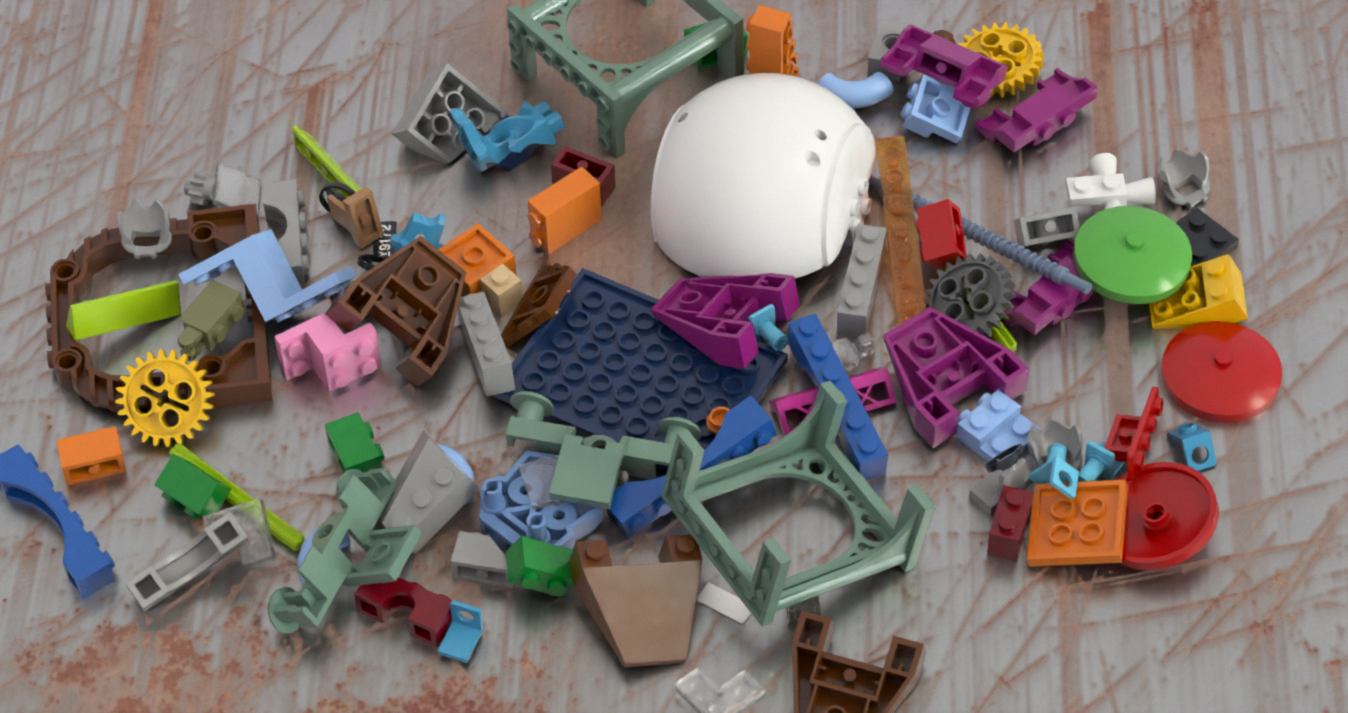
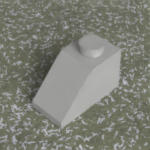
(479, 560)

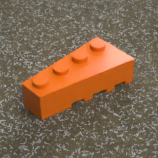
(771, 42)

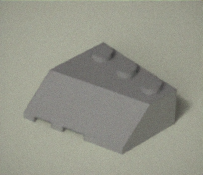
(427, 121)
(427, 491)

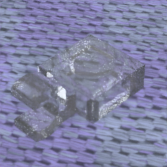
(851, 352)

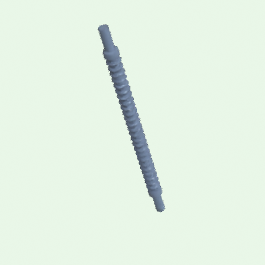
(1058, 274)

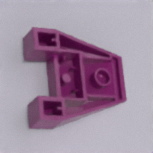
(716, 312)
(944, 363)

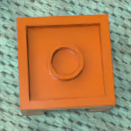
(478, 255)

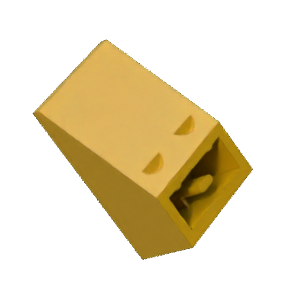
(1209, 294)

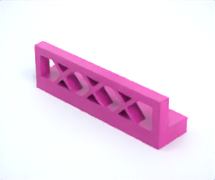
(808, 396)

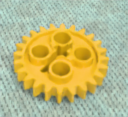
(1011, 48)
(154, 423)

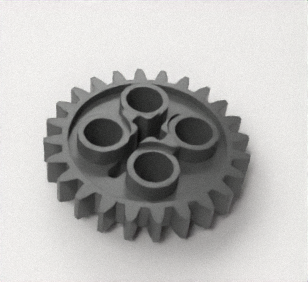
(992, 290)

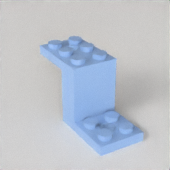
(268, 277)

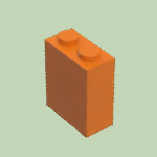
(564, 210)

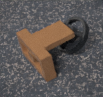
(355, 213)

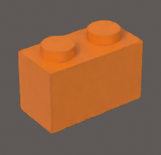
(91, 455)

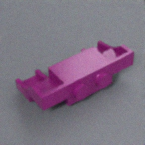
(946, 61)
(1041, 113)
(1047, 300)

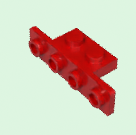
(1132, 434)

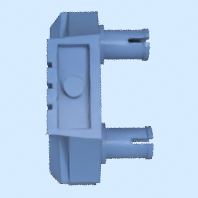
(509, 515)

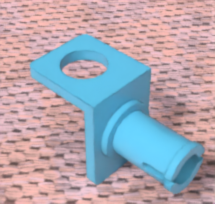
(765, 328)
(1098, 463)
(1057, 471)

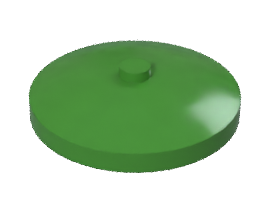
(1132, 254)

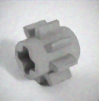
(199, 187)

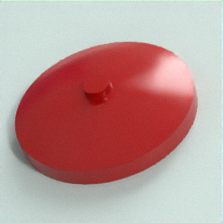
(1221, 371)
(1167, 515)

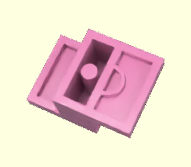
(328, 351)

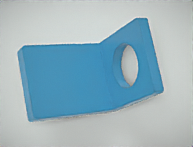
(1190, 437)
(462, 633)

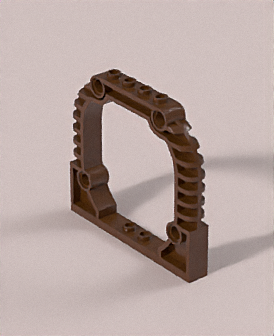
(236, 377)

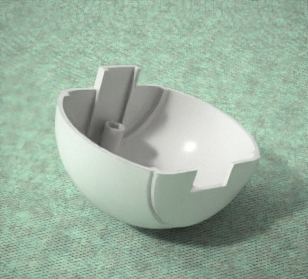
(761, 178)

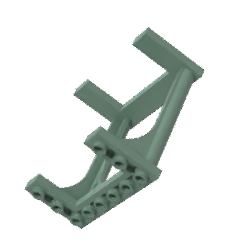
(622, 96)
(810, 442)

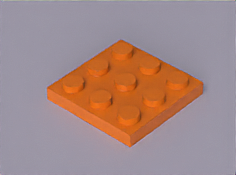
(1079, 528)

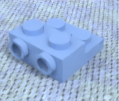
(934, 110)
(993, 426)

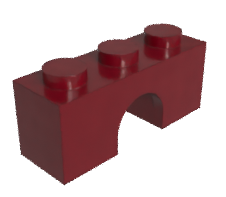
(429, 614)

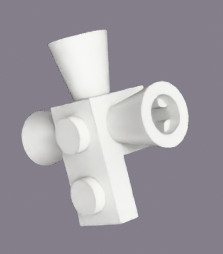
(1107, 188)

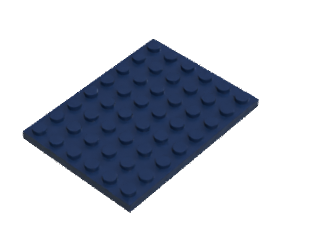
(624, 370)

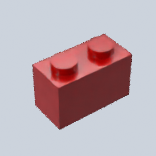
(941, 234)

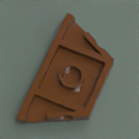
(539, 301)

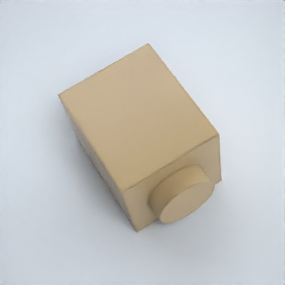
(502, 290)

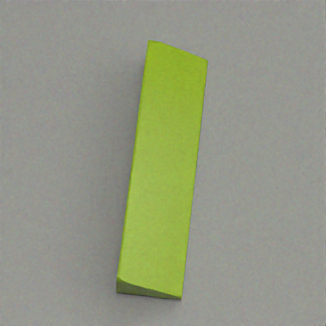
(322, 160)
(124, 310)

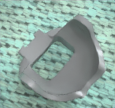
(1182, 170)
(145, 222)
(1055, 432)

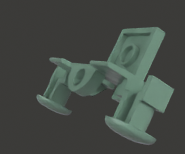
(583, 471)
(326, 567)

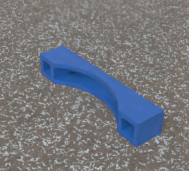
(819, 359)
(741, 433)
(82, 559)

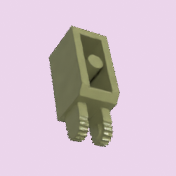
(209, 318)

